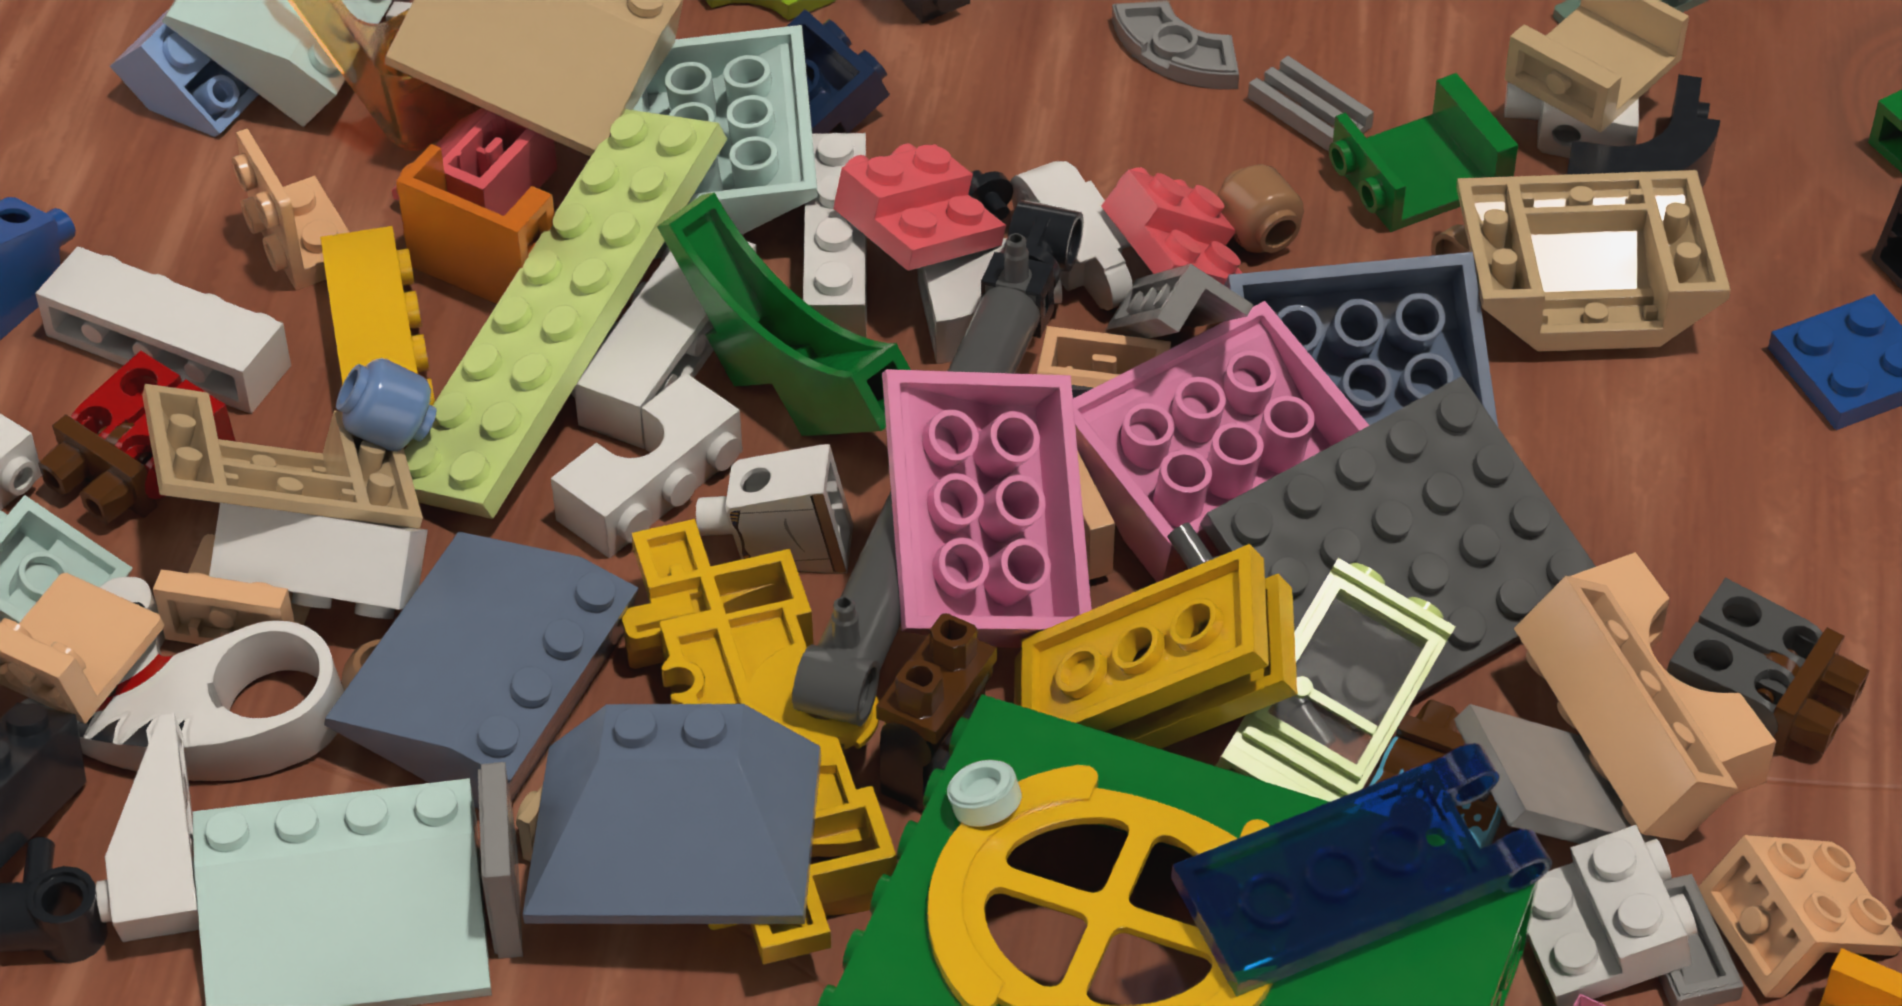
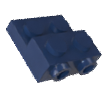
(840, 82)

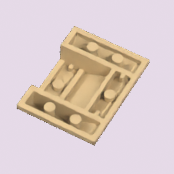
(1594, 256)
(343, 482)

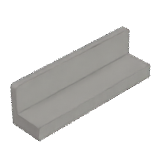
(1172, 298)

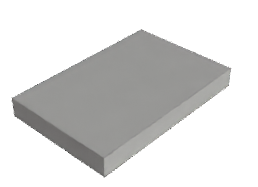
(1544, 777)

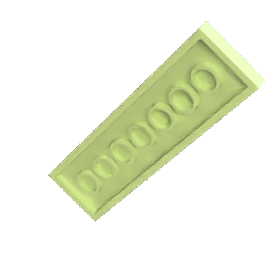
(558, 310)

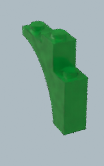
(771, 335)

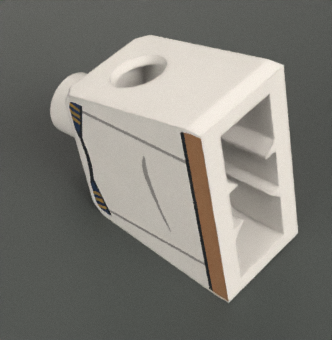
(784, 504)

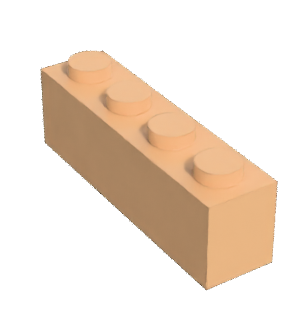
(1624, 710)

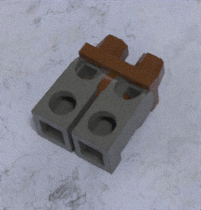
(1773, 662)

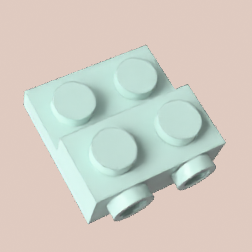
(39, 549)

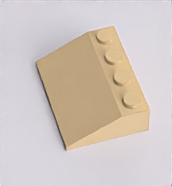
(540, 62)

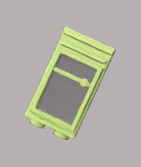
(1357, 673)

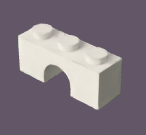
(688, 440)

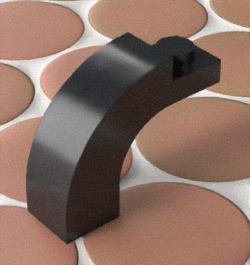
(1682, 146)

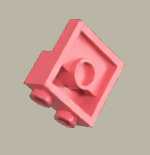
(916, 206)
(1172, 223)

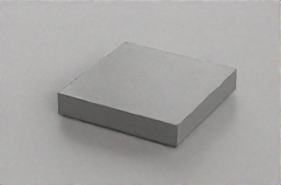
(500, 860)

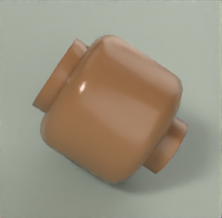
(1261, 208)

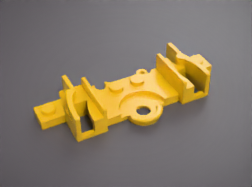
(738, 640)

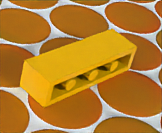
(369, 302)

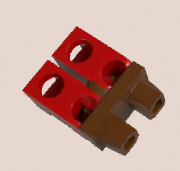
(111, 443)

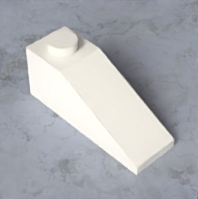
(152, 849)

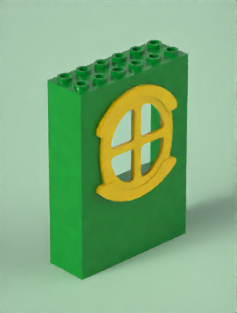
(930, 922)

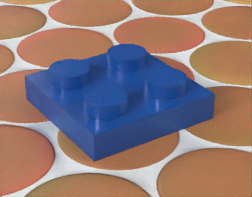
(1845, 360)

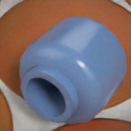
(386, 404)

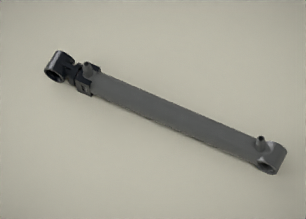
(1016, 302)

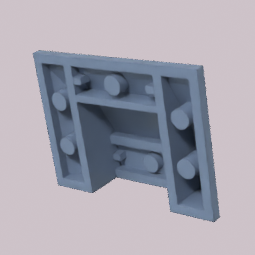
(675, 819)

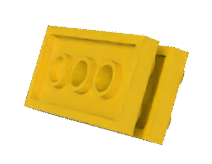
(1168, 654)

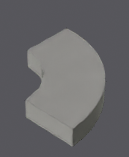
(1175, 48)

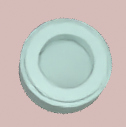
(984, 793)

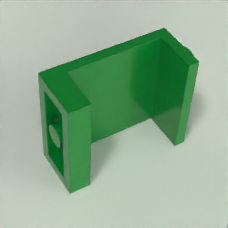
(1416, 166)

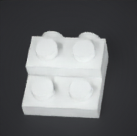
(1609, 919)

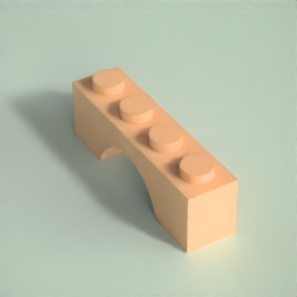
(1723, 718)

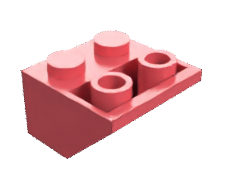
(494, 160)

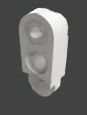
(1100, 258)

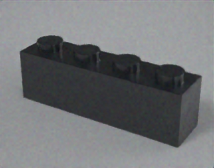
(37, 771)

